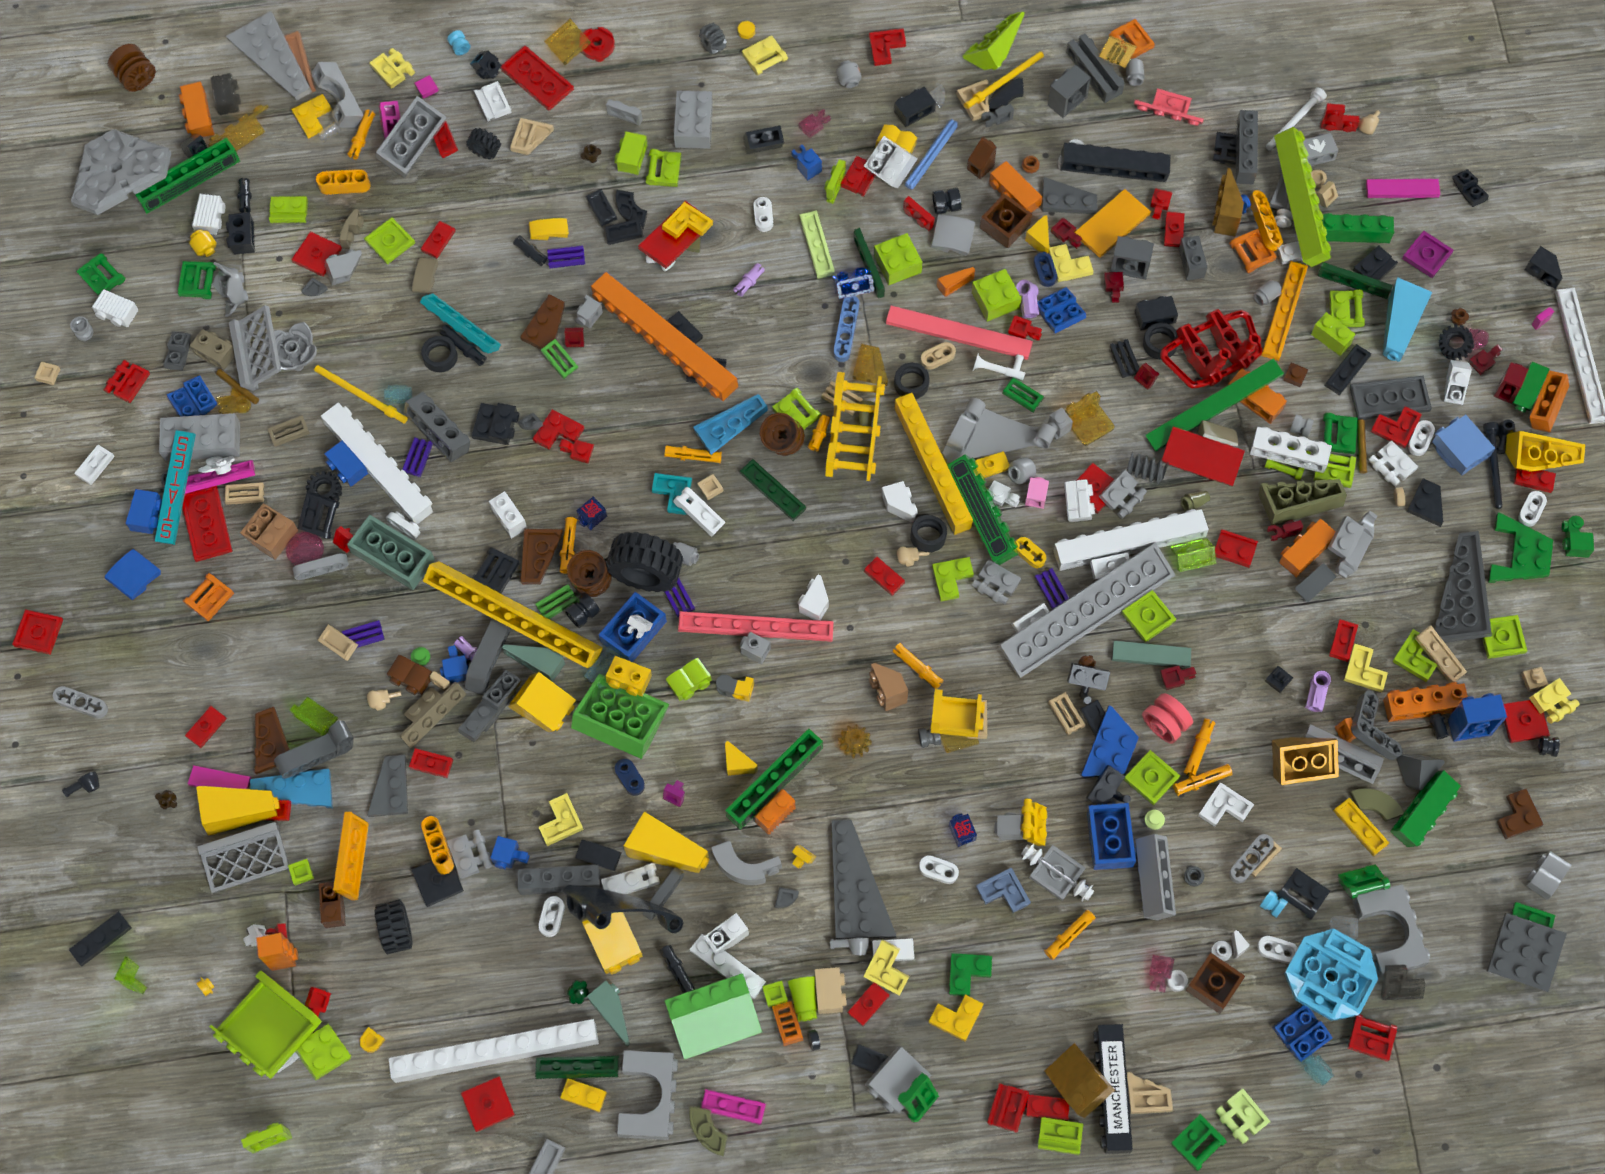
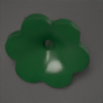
(577, 992)

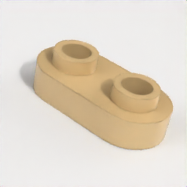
(937, 356)

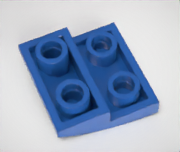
(1061, 310)
(192, 398)
(132, 574)
(1302, 1032)

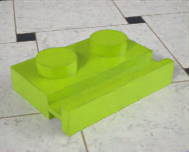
(833, 185)
(288, 209)
(1060, 1136)

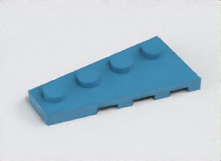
(726, 425)
(306, 788)

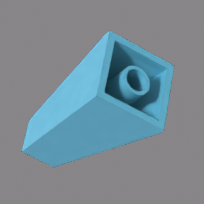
(1403, 314)

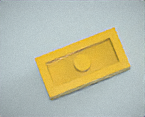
(583, 1095)

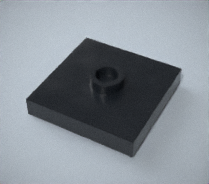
(436, 886)

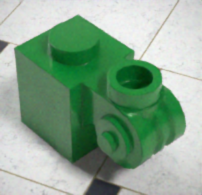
(1576, 542)

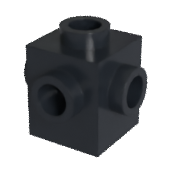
(486, 65)

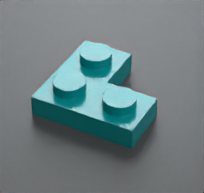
(671, 486)

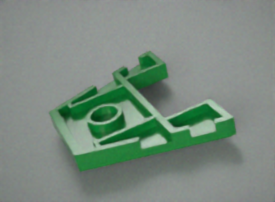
(1529, 555)

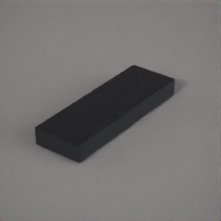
(1348, 369)

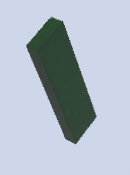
(868, 262)
(1354, 280)
(773, 490)
(577, 1067)

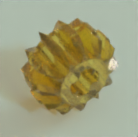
(860, 735)

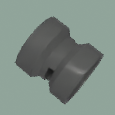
(927, 737)

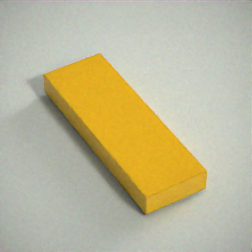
(1361, 826)

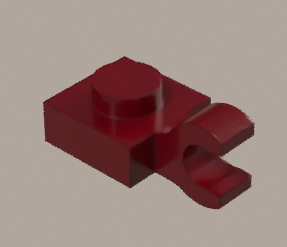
(1066, 231)
(1114, 283)
(1484, 361)
(1287, 530)
(1175, 677)

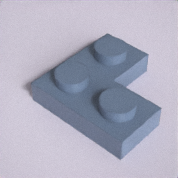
(1005, 885)

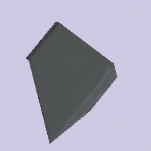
(1418, 769)

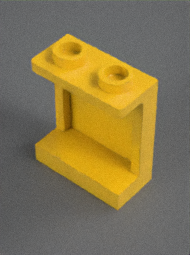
(957, 715)

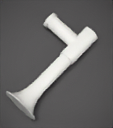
(1015, 372)

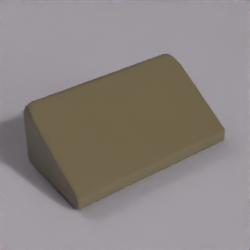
(1218, 433)

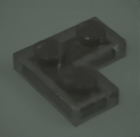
(1397, 987)

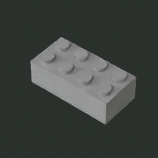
(410, 137)
(214, 435)

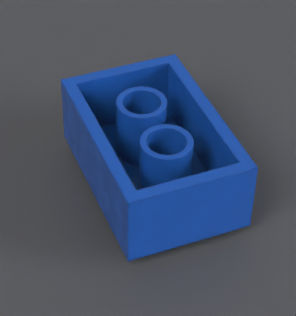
(616, 631)
(1477, 717)
(1111, 836)

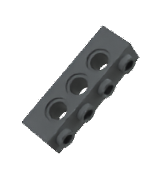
(1246, 146)
(437, 426)
(557, 878)

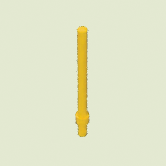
(980, 95)
(389, 410)

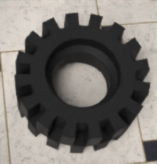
(483, 143)
(1455, 353)
(325, 478)

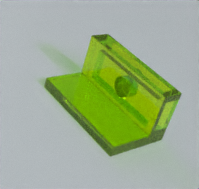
(1194, 555)
(314, 716)
(126, 974)

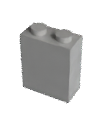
(894, 1078)

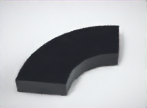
(1006, 93)
(628, 208)

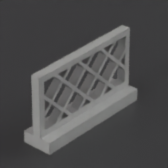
(244, 351)
(237, 841)

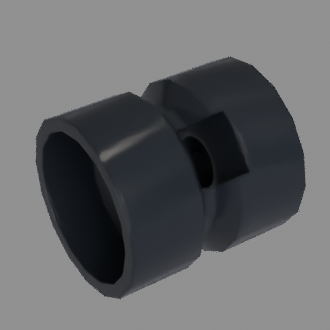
(946, 201)
(584, 608)

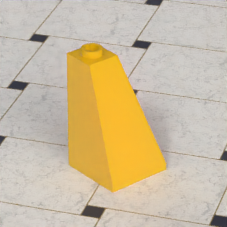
(233, 807)
(662, 845)

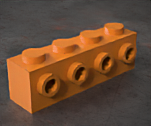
(1423, 702)

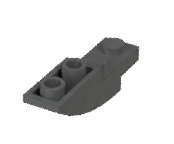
(491, 707)

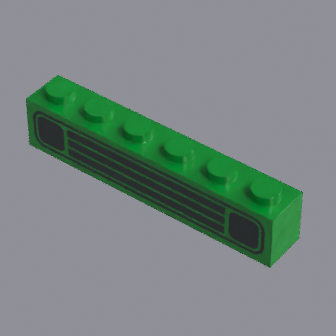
(189, 175)
(982, 509)
(774, 779)

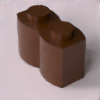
(409, 674)

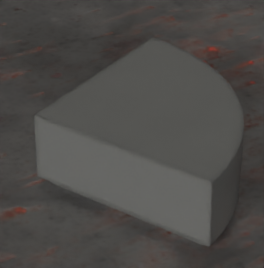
(314, 288)
(530, 422)
(786, 897)

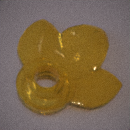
(233, 404)

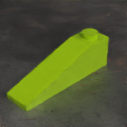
(996, 46)

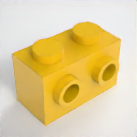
(628, 676)

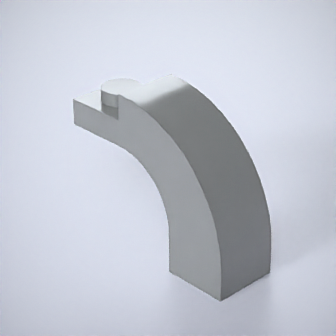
(740, 871)

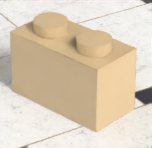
(829, 990)

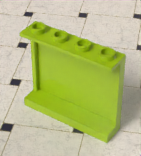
(267, 1027)

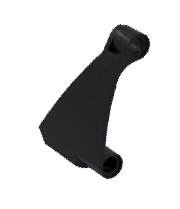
(590, 903)

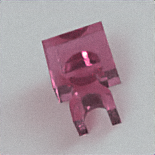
(813, 125)
(1160, 969)

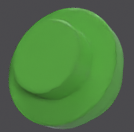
(420, 656)

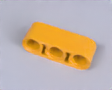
(335, 178)
(435, 837)

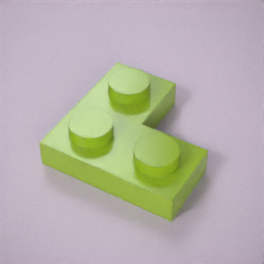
(946, 575)
(1410, 658)

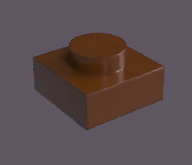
(1295, 375)

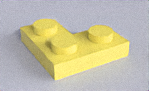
(1067, 267)
(1360, 673)
(564, 825)
(881, 971)

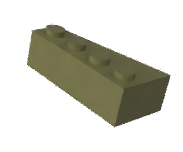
(1301, 499)

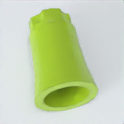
(804, 998)

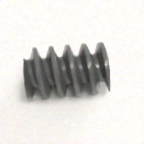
(1147, 468)

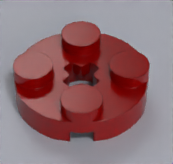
(602, 51)

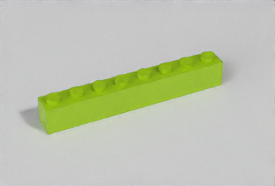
(1302, 197)

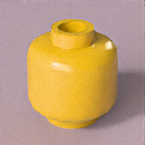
(202, 243)

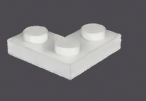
(1224, 800)

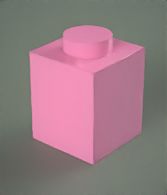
(1037, 492)

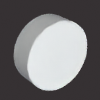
(1178, 981)

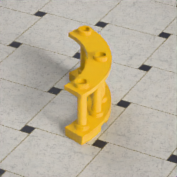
(838, 426)

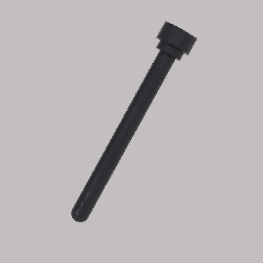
(1491, 430)

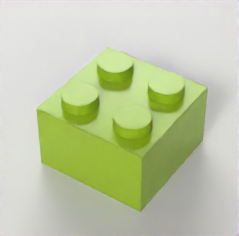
(898, 259)
(996, 295)

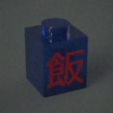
(591, 513)
(962, 829)

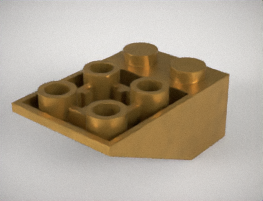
(1228, 206)

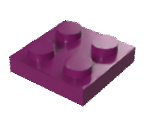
(1427, 254)

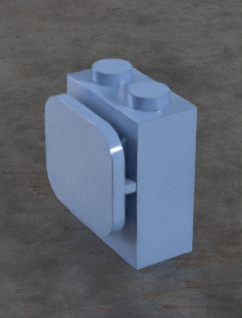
(1462, 445)

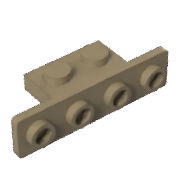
(429, 712)

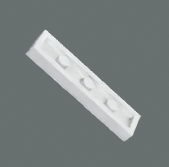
(727, 965)

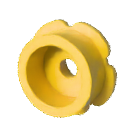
(205, 986)

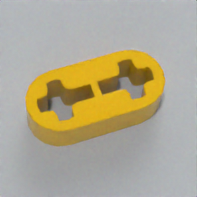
(1032, 549)

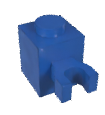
(807, 162)
(455, 667)
(506, 852)

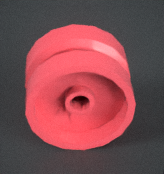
(1167, 718)

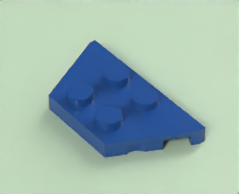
(1111, 746)

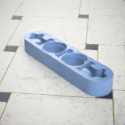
(846, 328)

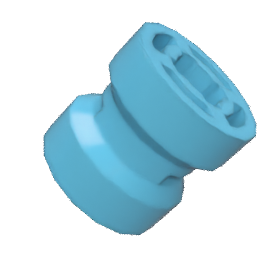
(459, 43)
(1272, 903)

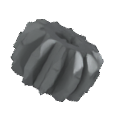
(712, 38)

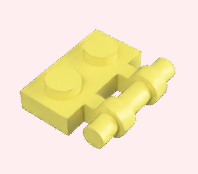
(386, 69)
(1549, 696)

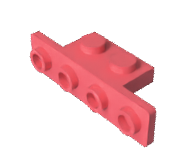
(1170, 104)

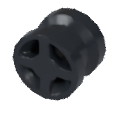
(1549, 746)

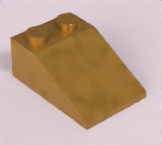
(1304, 759)
(1079, 1081)

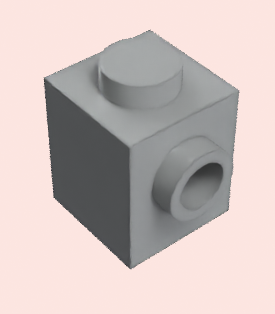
(755, 647)
(1009, 827)

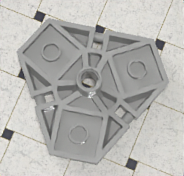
(115, 167)

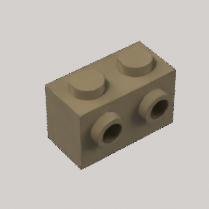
(213, 349)

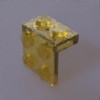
(1089, 419)

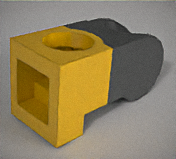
(735, 688)

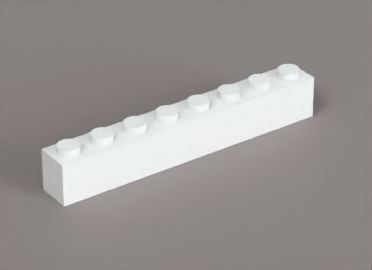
(378, 465)
(1131, 539)

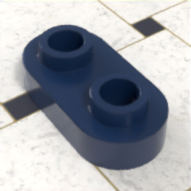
(1045, 271)
(628, 776)

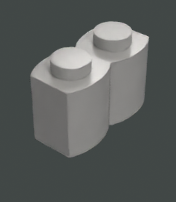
(1548, 874)

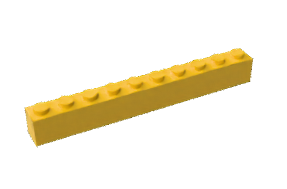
(512, 614)

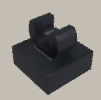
(1279, 679)

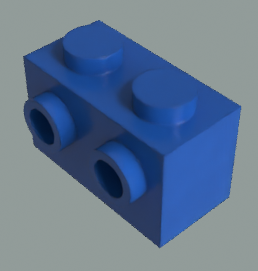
(346, 463)
(144, 511)

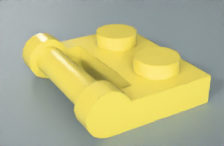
(761, 51)

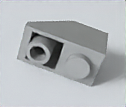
(342, 267)

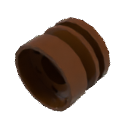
(131, 67)
(772, 430)
(584, 564)

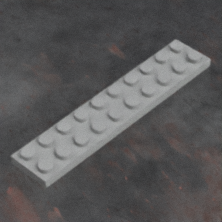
(1086, 610)

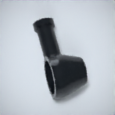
(1502, 434)
(89, 782)

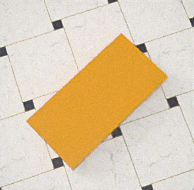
(1113, 220)
(351, 856)

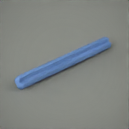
(931, 154)

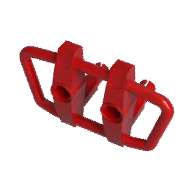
(1233, 350)

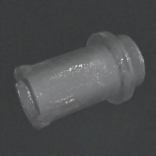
(329, 131)

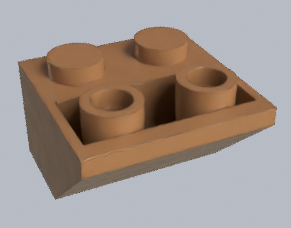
(269, 531)
(889, 686)

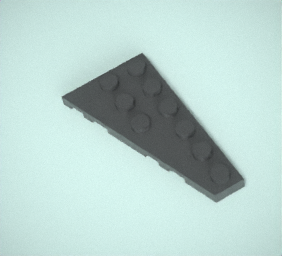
(1465, 601)
(856, 895)

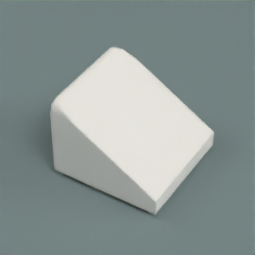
(1239, 944)

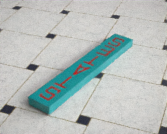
(175, 487)

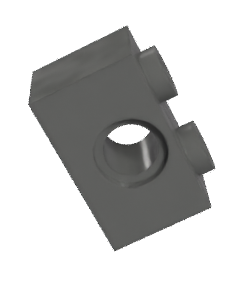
(1192, 258)

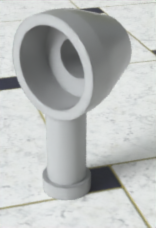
(857, 945)

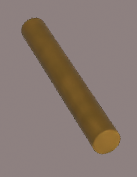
(233, 383)
(1362, 446)

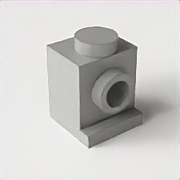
(588, 312)
(1061, 422)

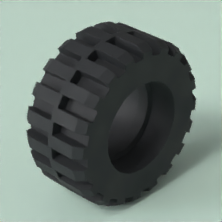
(644, 562)

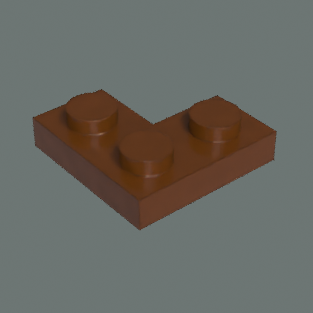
(1524, 817)

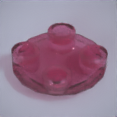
(304, 548)

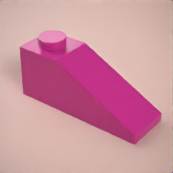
(389, 116)

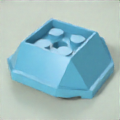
(1340, 956)

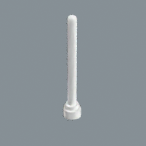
(1316, 97)

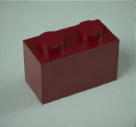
(1511, 382)

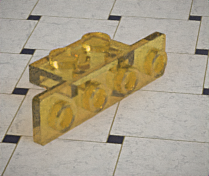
(243, 132)

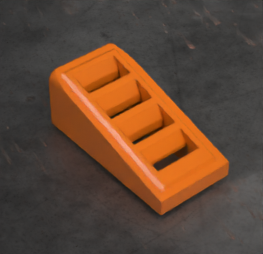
(954, 281)
(792, 1038)

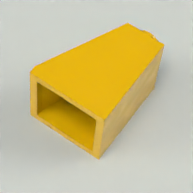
(542, 702)
(614, 944)

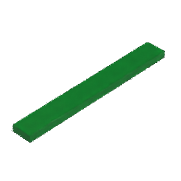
(1217, 403)

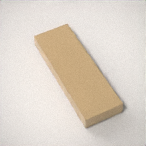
(1440, 654)

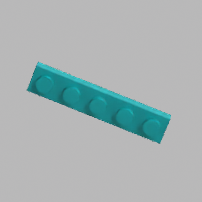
(460, 323)

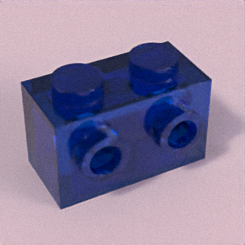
(853, 282)

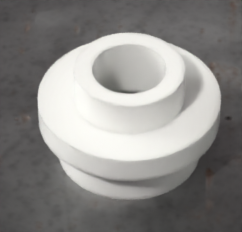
(1222, 944)

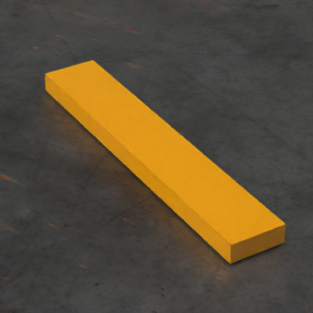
(1284, 310)

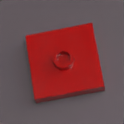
(314, 253)
(1099, 481)
(37, 632)
(1524, 722)
(488, 1104)

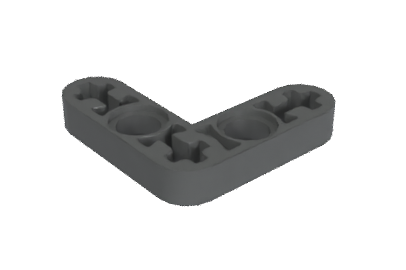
(1365, 731)

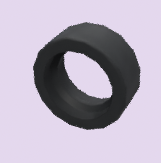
(1163, 328)
(439, 367)
(911, 368)
(933, 522)

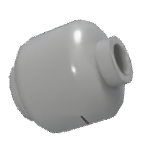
(848, 74)
(1022, 470)

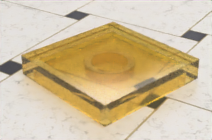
(567, 41)

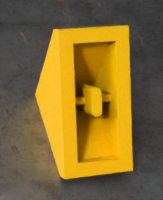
(1038, 235)
(738, 762)

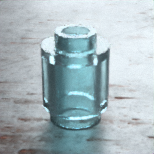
(397, 394)
(1318, 1070)

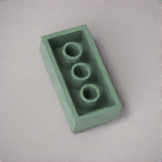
(391, 552)

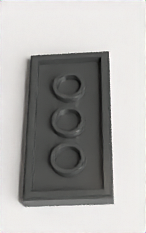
(1390, 397)

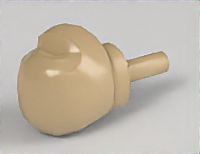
(1369, 123)
(908, 555)
(378, 699)

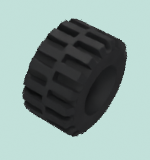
(393, 926)

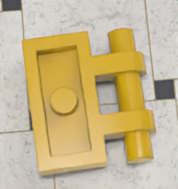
(1034, 822)

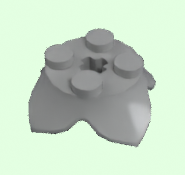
(229, 284)
(298, 338)

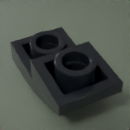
(1469, 188)
(598, 855)

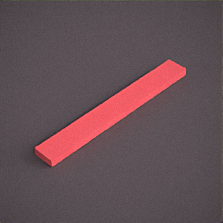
(958, 332)
(761, 626)

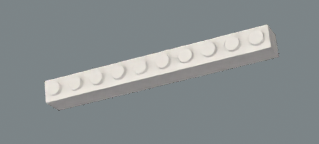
(493, 1051)

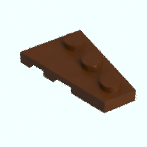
(545, 323)
(537, 553)
(269, 740)

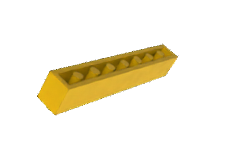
(933, 464)

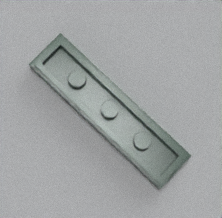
(1151, 654)

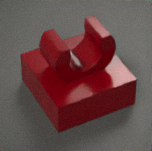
(574, 337)
(1146, 376)

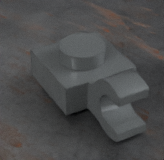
(1001, 115)

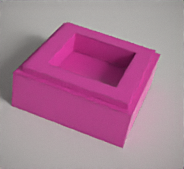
(426, 86)
(1542, 318)

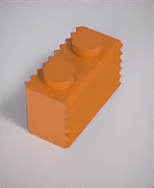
(775, 811)

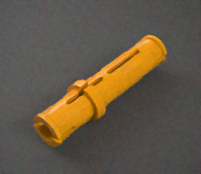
(358, 141)
(692, 454)
(570, 525)
(919, 667)
(1202, 740)
(1181, 787)
(1063, 941)

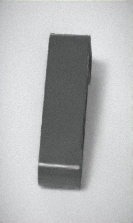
(485, 657)
(316, 752)

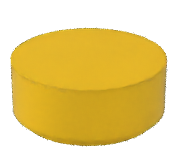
(746, 29)

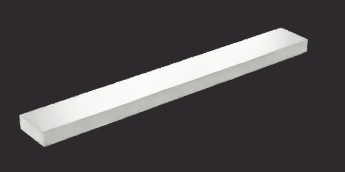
(1581, 354)

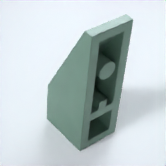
(536, 659)
(608, 1004)

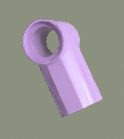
(1029, 299)
(1317, 692)

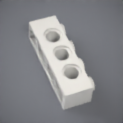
(1297, 457)

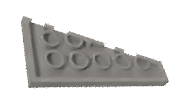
(268, 48)

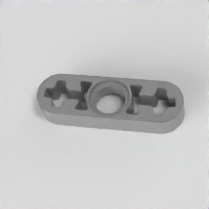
(320, 566)
(75, 695)
(1246, 873)

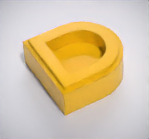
(371, 1041)

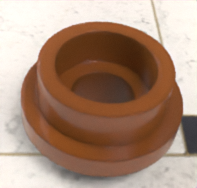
(1030, 160)

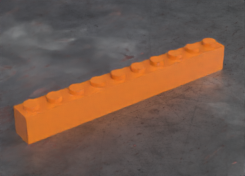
(664, 336)

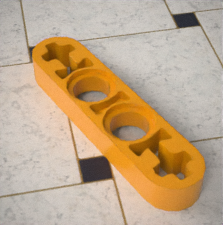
(1271, 238)

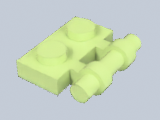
(1247, 1112)

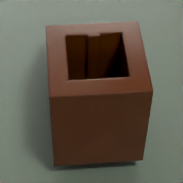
(982, 158)
(331, 906)

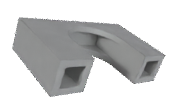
(1395, 904)
(657, 1122)

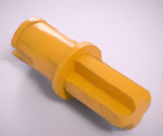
(819, 433)

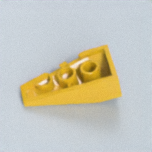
(1540, 452)

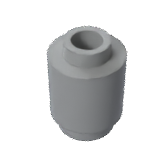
(1135, 72)
(1267, 292)
(688, 552)

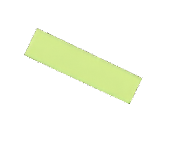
(817, 244)

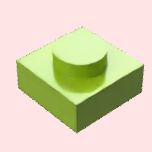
(301, 872)
(775, 993)

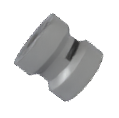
(81, 328)
(1301, 425)

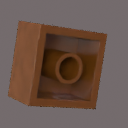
(1005, 221)
(1215, 983)

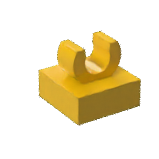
(803, 856)

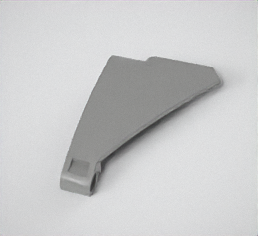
(987, 433)

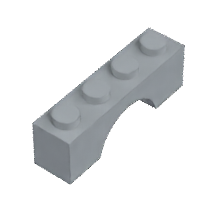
(330, 78)

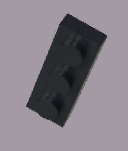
(100, 938)

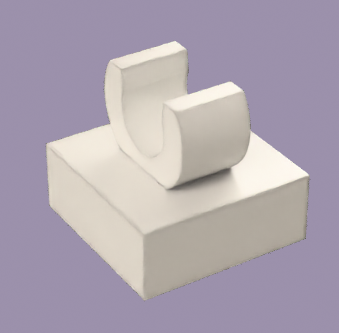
(639, 623)
(254, 931)

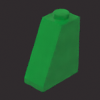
(1531, 387)

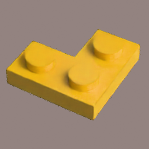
(309, 112)
(686, 217)
(960, 1022)

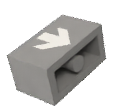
(1321, 149)

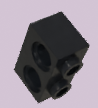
(244, 233)

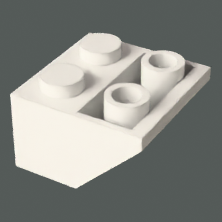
(890, 162)

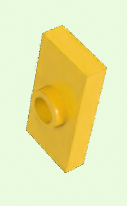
(993, 464)

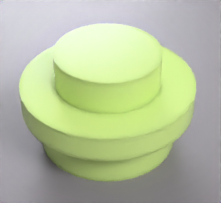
(1154, 819)

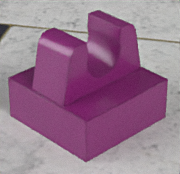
(674, 794)

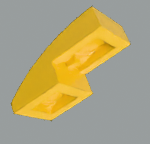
(547, 228)

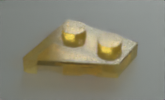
(870, 365)

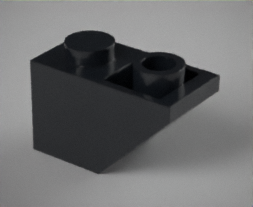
(193, 145)
(1545, 267)

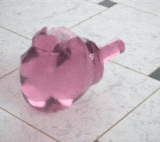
(1480, 338)

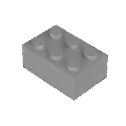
(693, 119)

